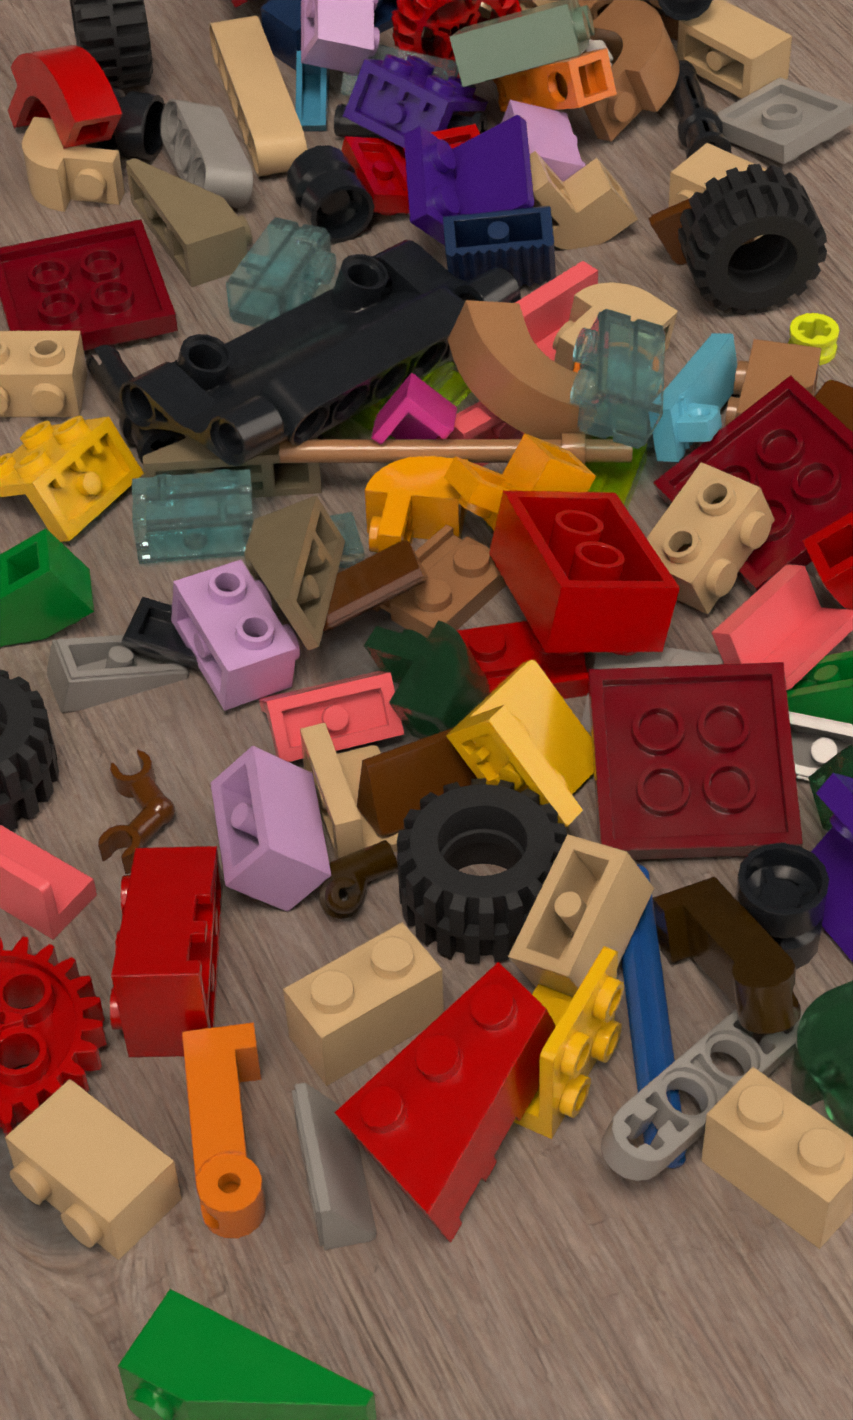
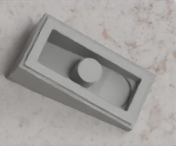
(103, 670)

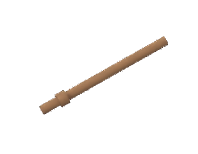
(471, 449)

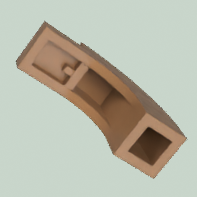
(642, 65)
(511, 371)

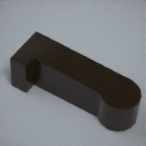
(732, 951)

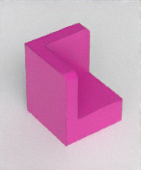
(414, 413)

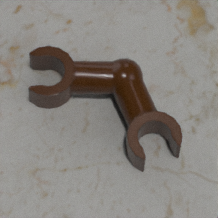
(156, 812)

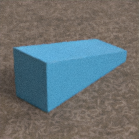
(311, 95)

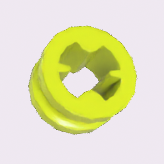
(815, 331)

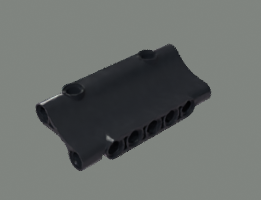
(315, 360)

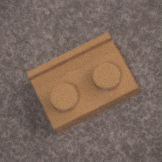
(457, 584)

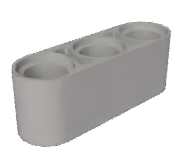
(206, 150)

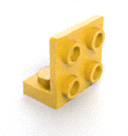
(69, 471)
(528, 739)
(582, 1036)

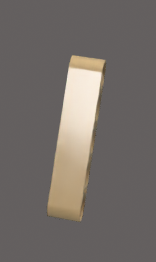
(257, 94)

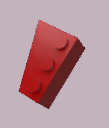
(167, 949)
(453, 1095)

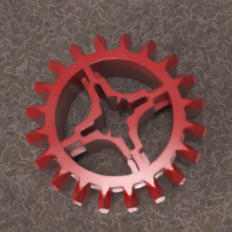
(444, 19)

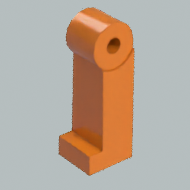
(560, 84)
(225, 1176)

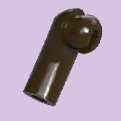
(345, 888)

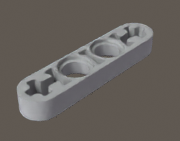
(698, 1077)

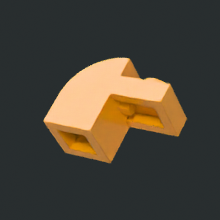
(532, 467)
(411, 502)

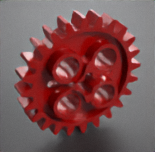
(53, 1036)

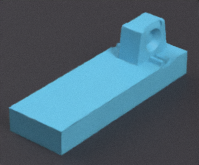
(695, 398)

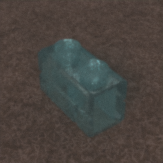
(280, 272)
(619, 378)
(192, 515)

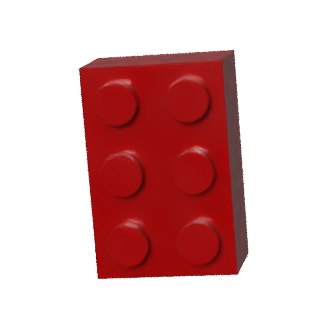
(583, 572)

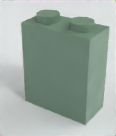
(522, 41)

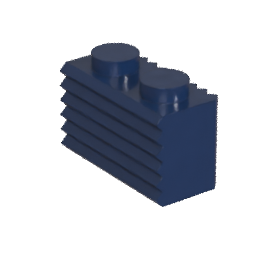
(505, 239)

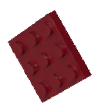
(87, 283)
(796, 458)
(693, 760)

